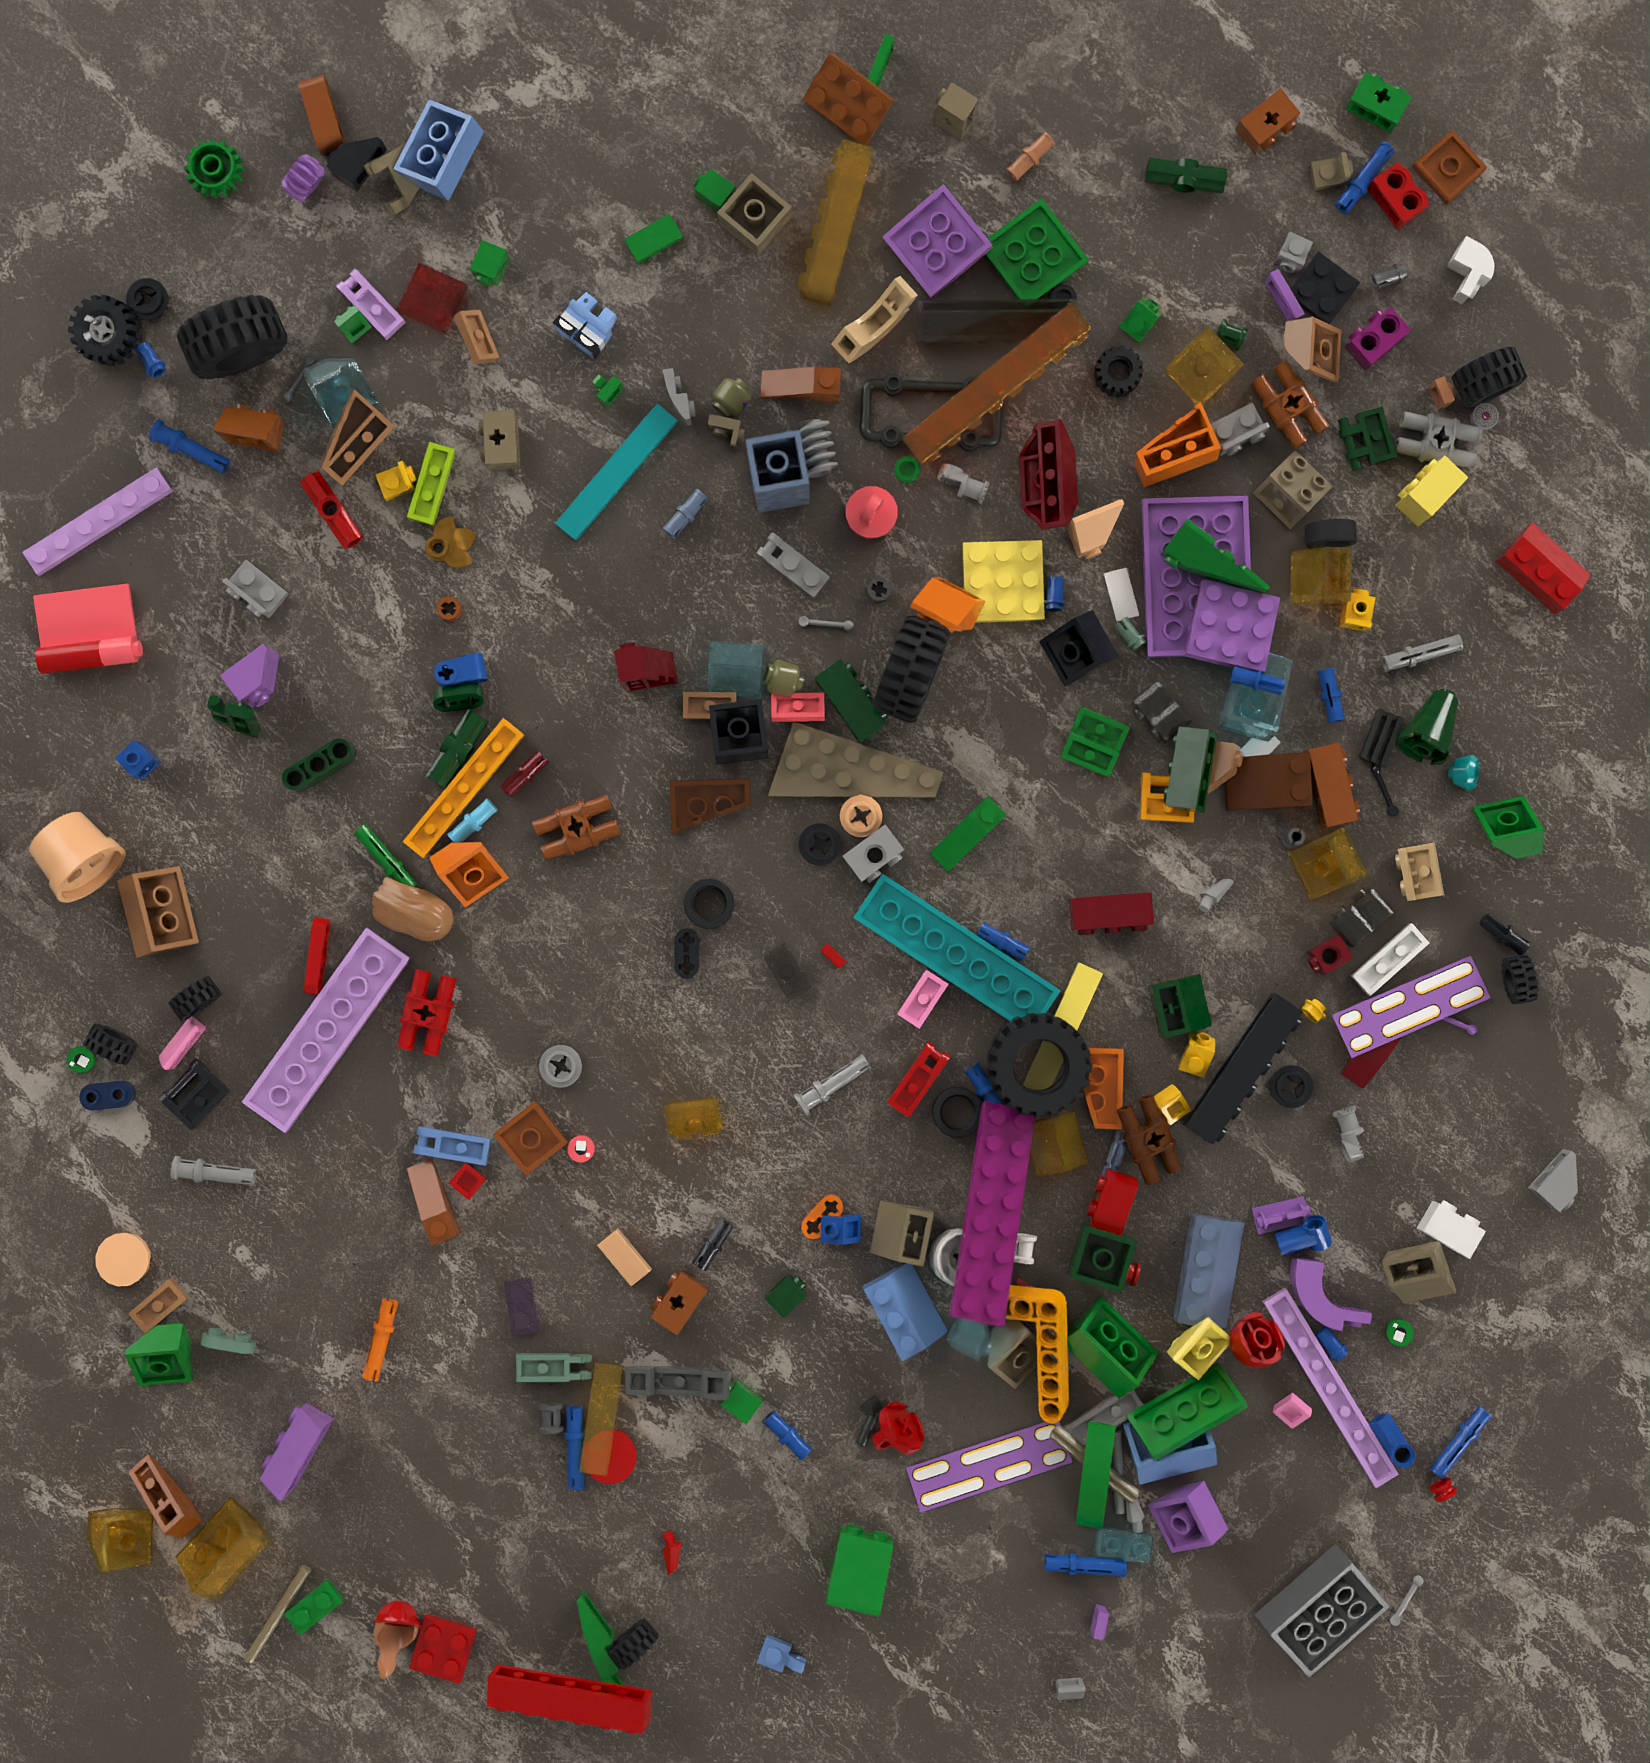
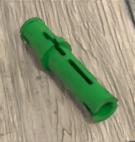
(383, 856)

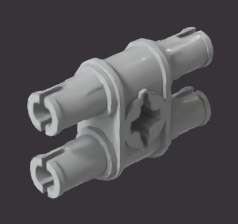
(1447, 430)

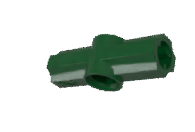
(1185, 175)
(457, 748)

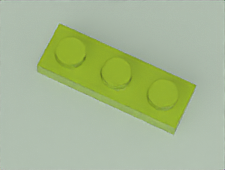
(431, 484)

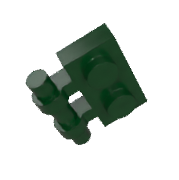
(1374, 435)
(237, 716)

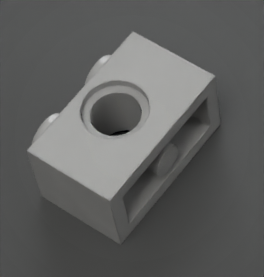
(880, 839)

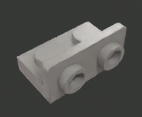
(1238, 429)
(256, 588)

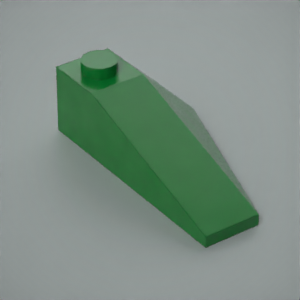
(1194, 553)

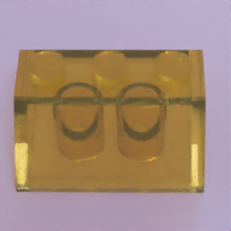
(222, 1550)

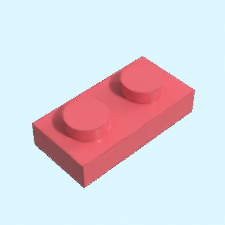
(797, 707)

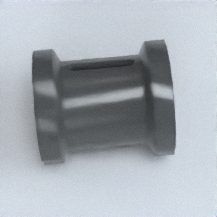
(547, 1426)

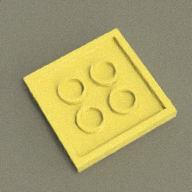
(1007, 579)

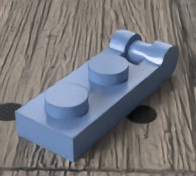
(453, 1145)

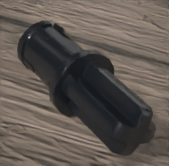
(1504, 934)
(713, 1244)

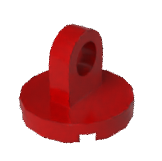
(899, 1429)

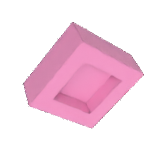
(1292, 1410)

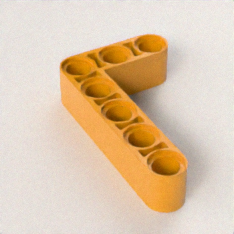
(1046, 1344)

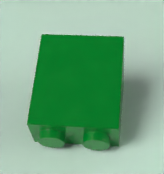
(859, 1570)

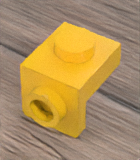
(1197, 1054)

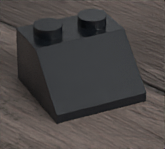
(1078, 648)
(738, 731)

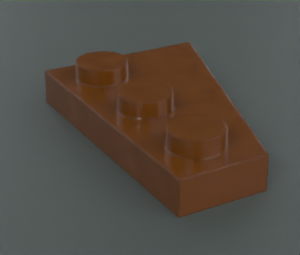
(705, 799)

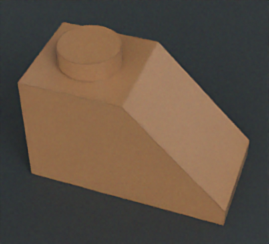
(1225, 763)

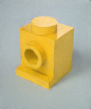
(1351, 617)

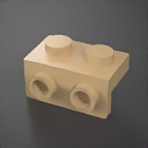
(1419, 872)

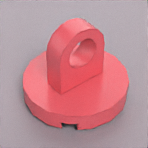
(871, 512)

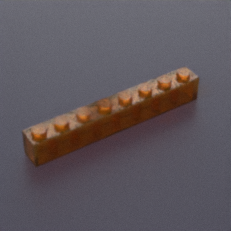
(996, 383)

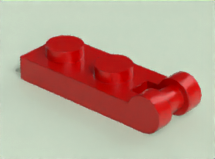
(918, 1080)

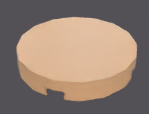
(123, 1259)

